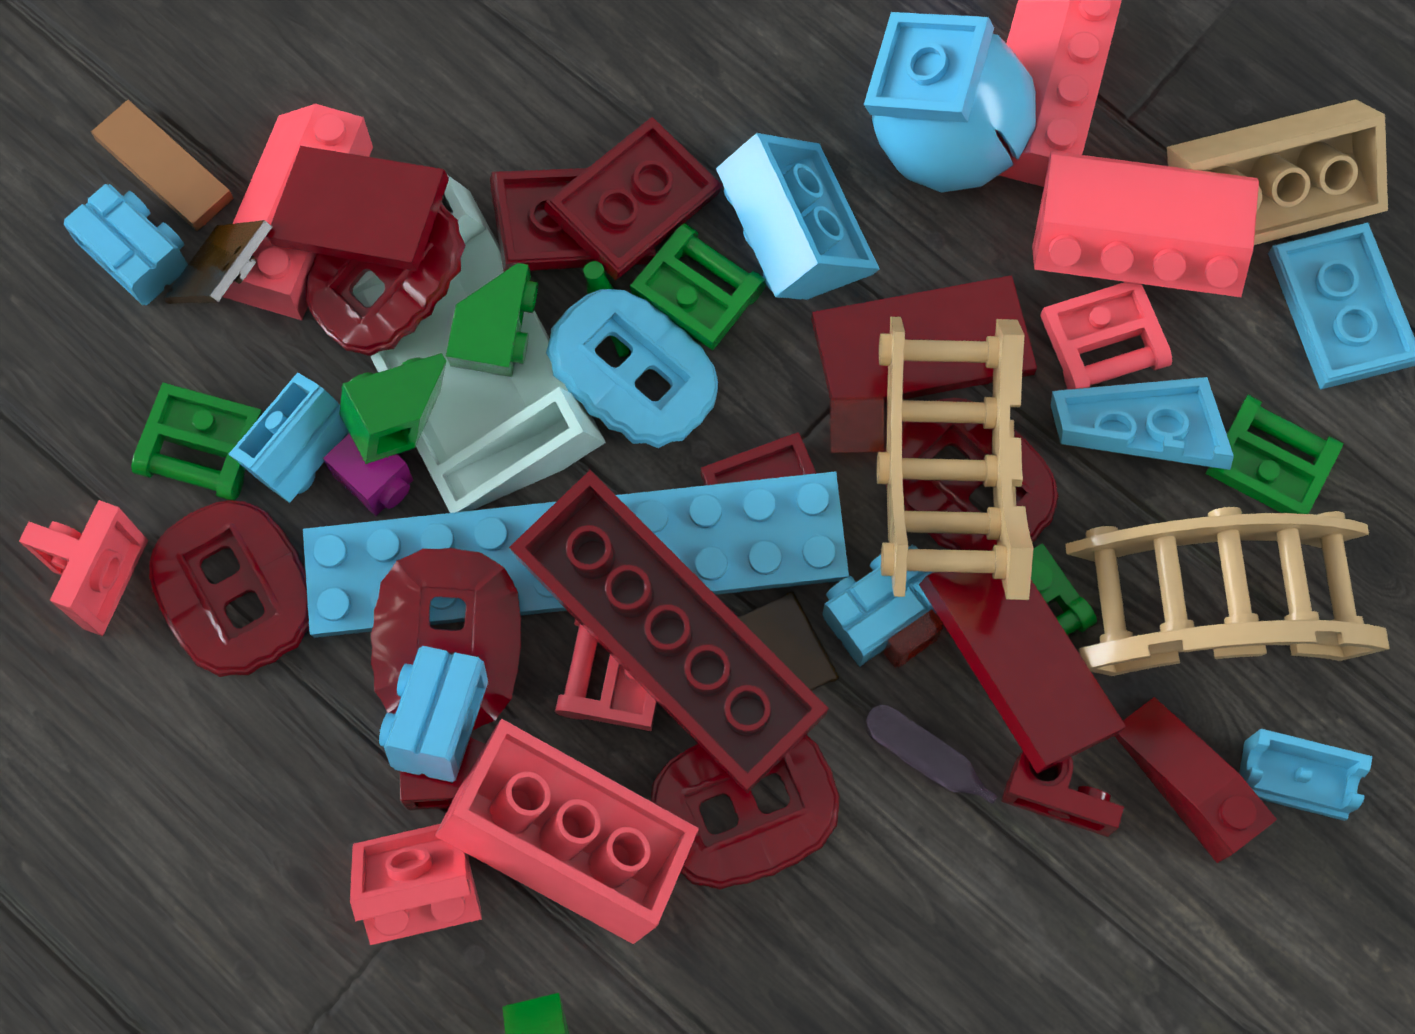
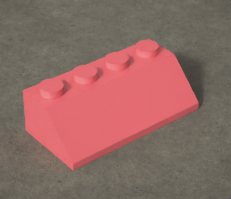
(1066, 54)
(1146, 224)
(281, 273)
(568, 833)

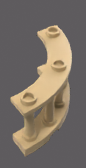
(1002, 470)
(1243, 632)

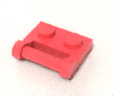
(1100, 321)
(622, 697)

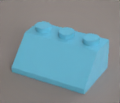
(795, 217)

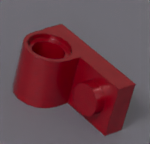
(1082, 808)

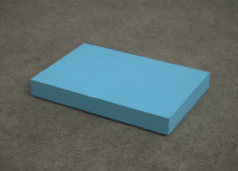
(1344, 305)

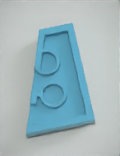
(1146, 420)

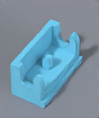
(1304, 773)

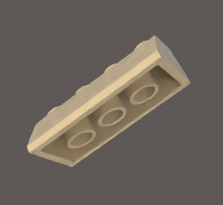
(1308, 165)

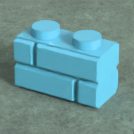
(127, 243)
(292, 438)
(868, 612)
(434, 713)

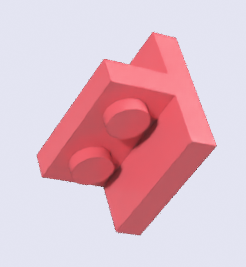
(91, 564)
(411, 885)

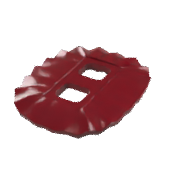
(403, 304)
(928, 439)
(198, 608)
(489, 630)
(760, 841)

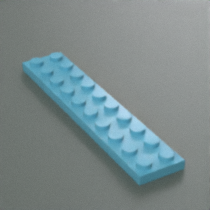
(724, 533)

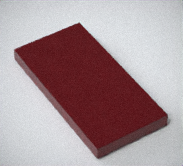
(963, 312)
(1024, 666)

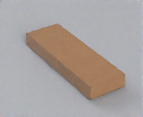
(162, 165)

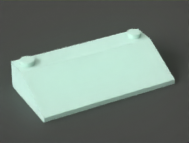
(487, 428)

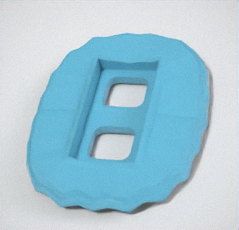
(654, 345)

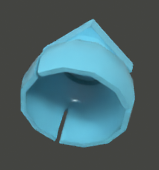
(943, 94)

